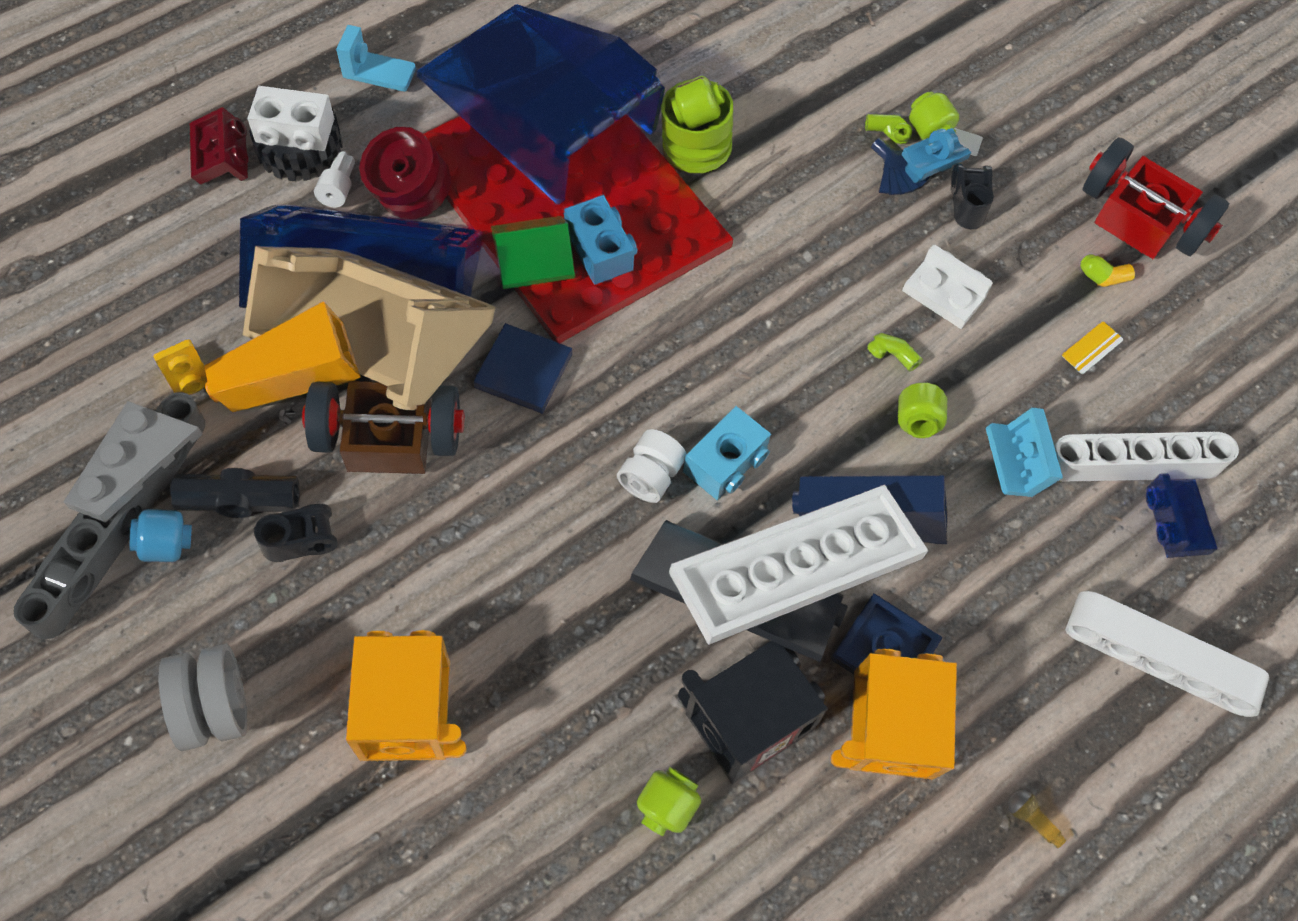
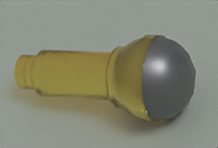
(1025, 807)

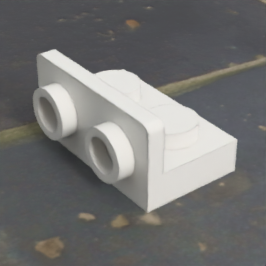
(948, 286)

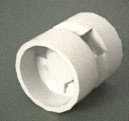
(654, 463)

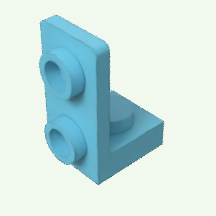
(371, 68)

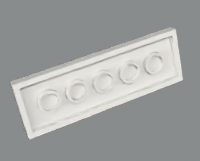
(796, 563)

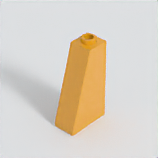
(283, 361)

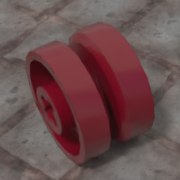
(405, 173)

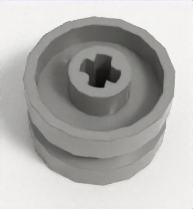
(202, 697)

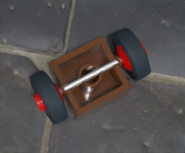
(378, 434)

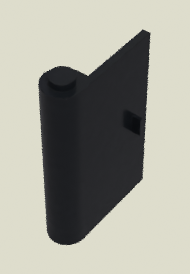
(800, 630)

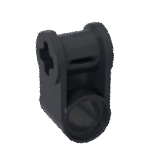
(971, 195)
(298, 533)

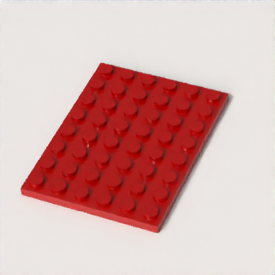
(654, 203)

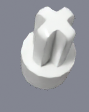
(335, 182)

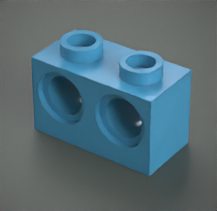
(598, 230)

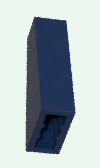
(919, 497)

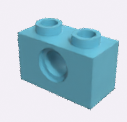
(733, 434)

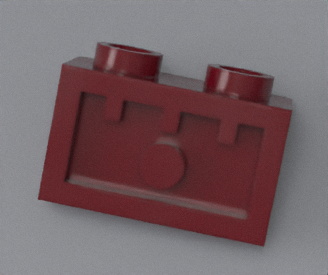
(218, 146)

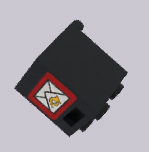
(753, 708)

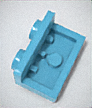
(1024, 454)

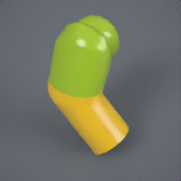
(1104, 273)

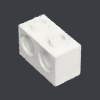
(291, 118)

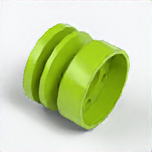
(700, 147)

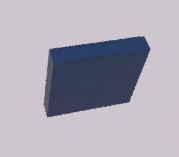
(523, 368)
(883, 627)

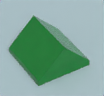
(533, 252)

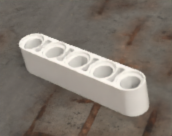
(1199, 455)
(1168, 654)

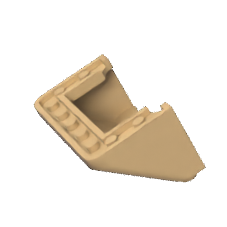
(396, 323)

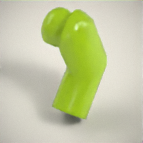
(892, 125)
(898, 347)

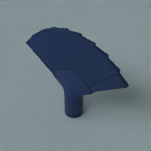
(894, 177)

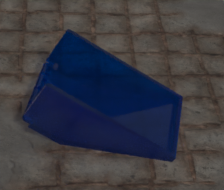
(544, 89)

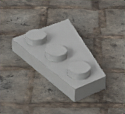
(128, 456)

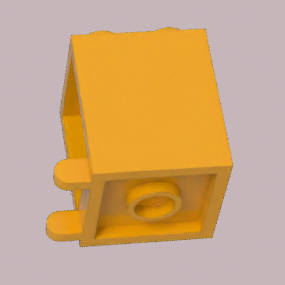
(401, 699)
(902, 716)

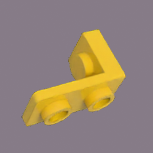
(182, 367)

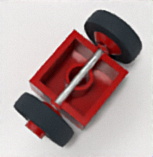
(1150, 203)

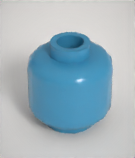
(159, 535)

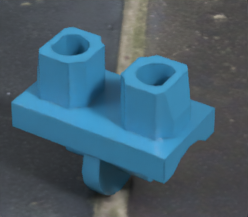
(934, 154)

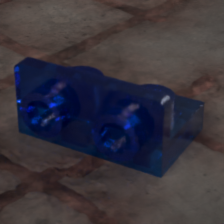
(1180, 517)

